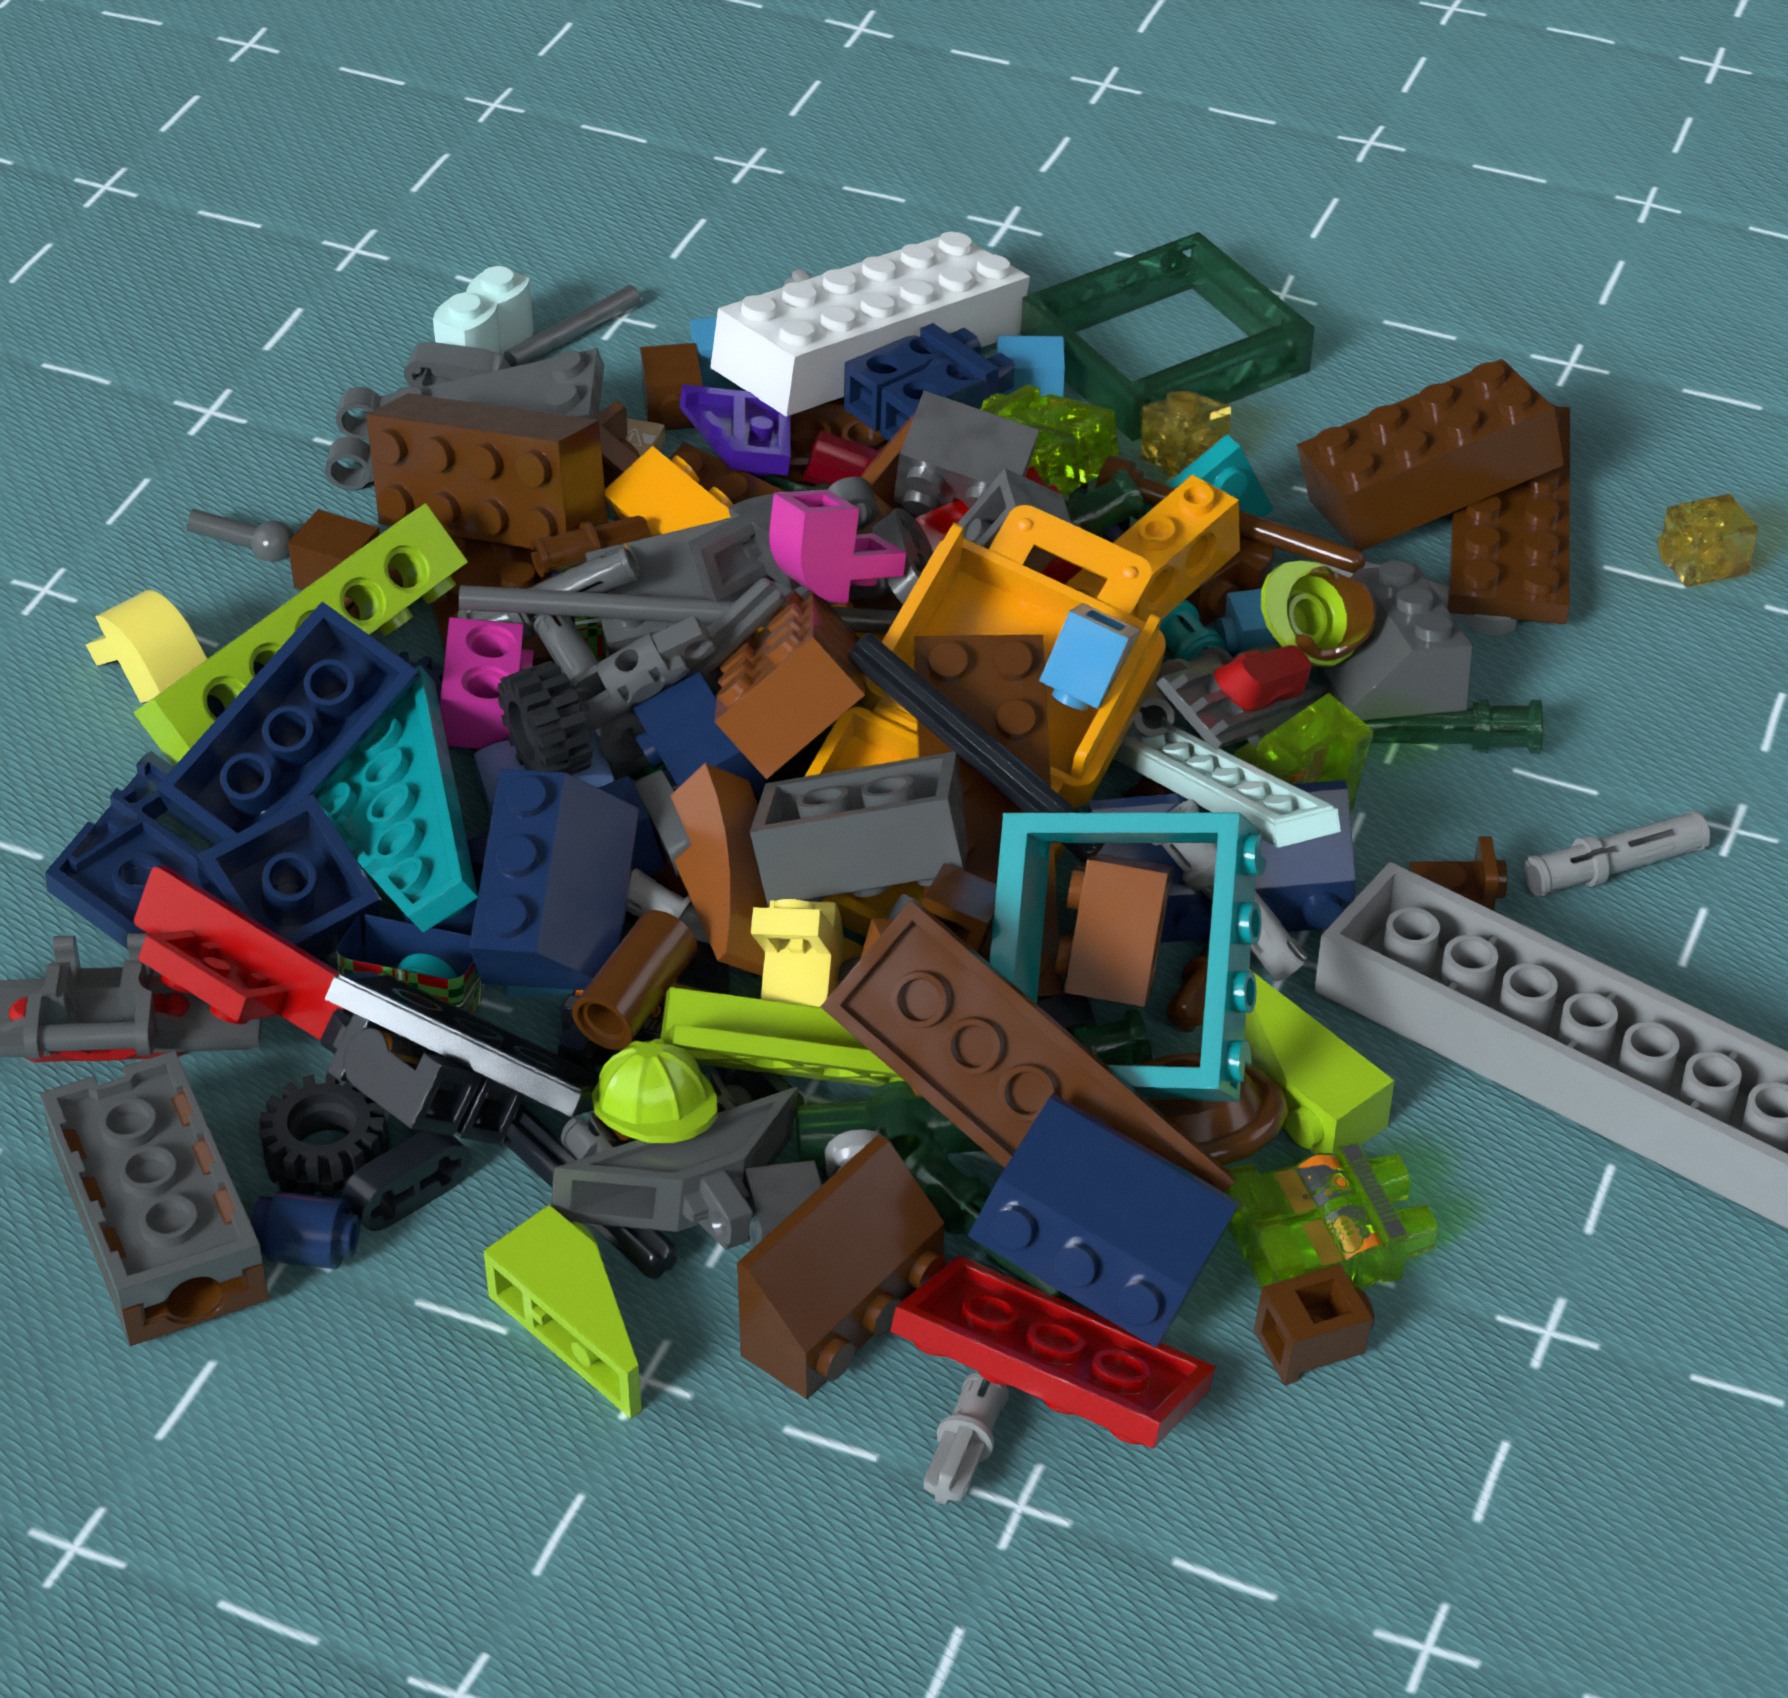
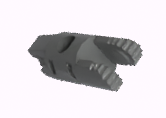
(640, 670)

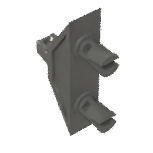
(679, 1181)

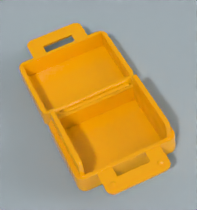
(992, 593)

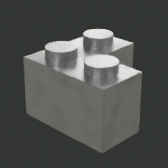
(957, 454)

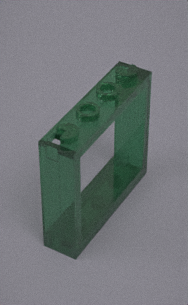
(1273, 353)

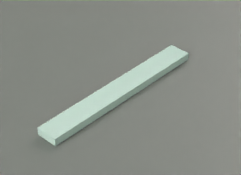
(1228, 785)

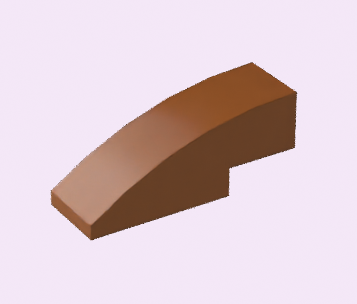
(722, 863)

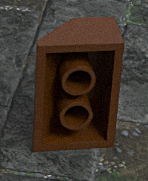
(837, 1270)

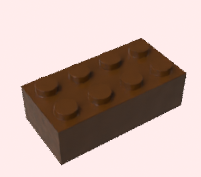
(1430, 454)
(486, 468)

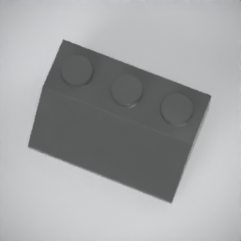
(1413, 657)
(860, 829)

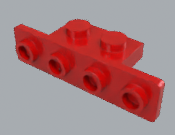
(229, 957)

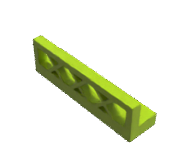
(768, 1038)

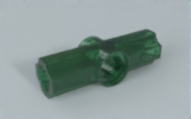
(891, 1111)

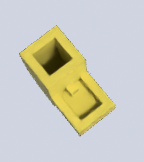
(148, 641)
(801, 950)

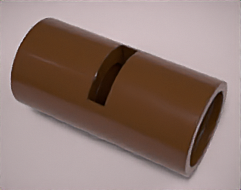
(634, 979)

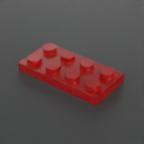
(1053, 1351)

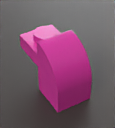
(819, 548)

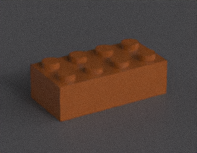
(788, 682)

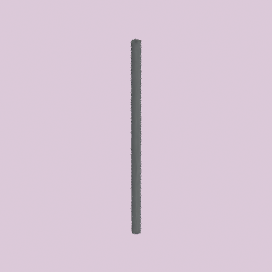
(635, 607)

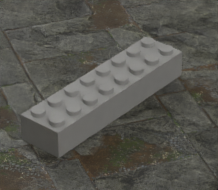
(1566, 1034)

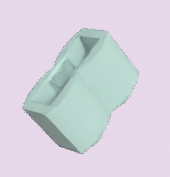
(490, 314)

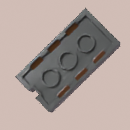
(154, 1198)

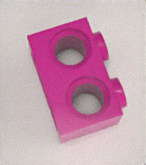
(474, 663)

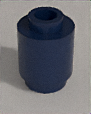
(305, 1229)

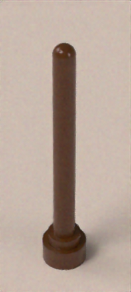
(1249, 524)

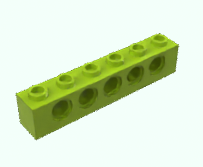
(413, 546)

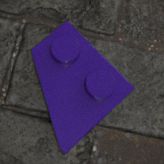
(740, 428)

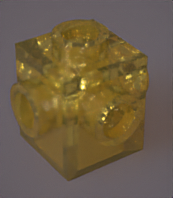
(1181, 429)
(1707, 540)

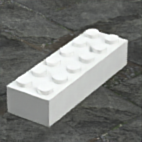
(796, 339)

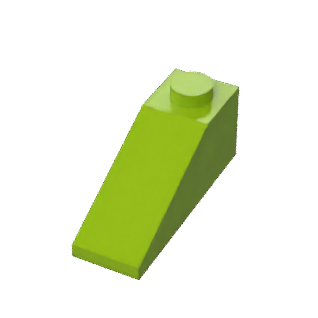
(1327, 1084)
(559, 1291)

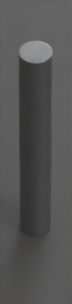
(573, 327)

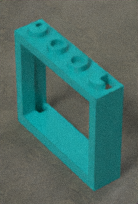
(1234, 927)

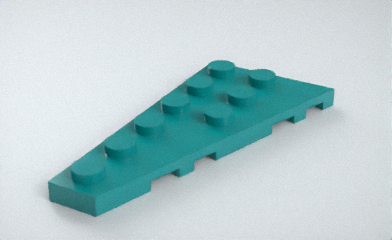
(403, 810)

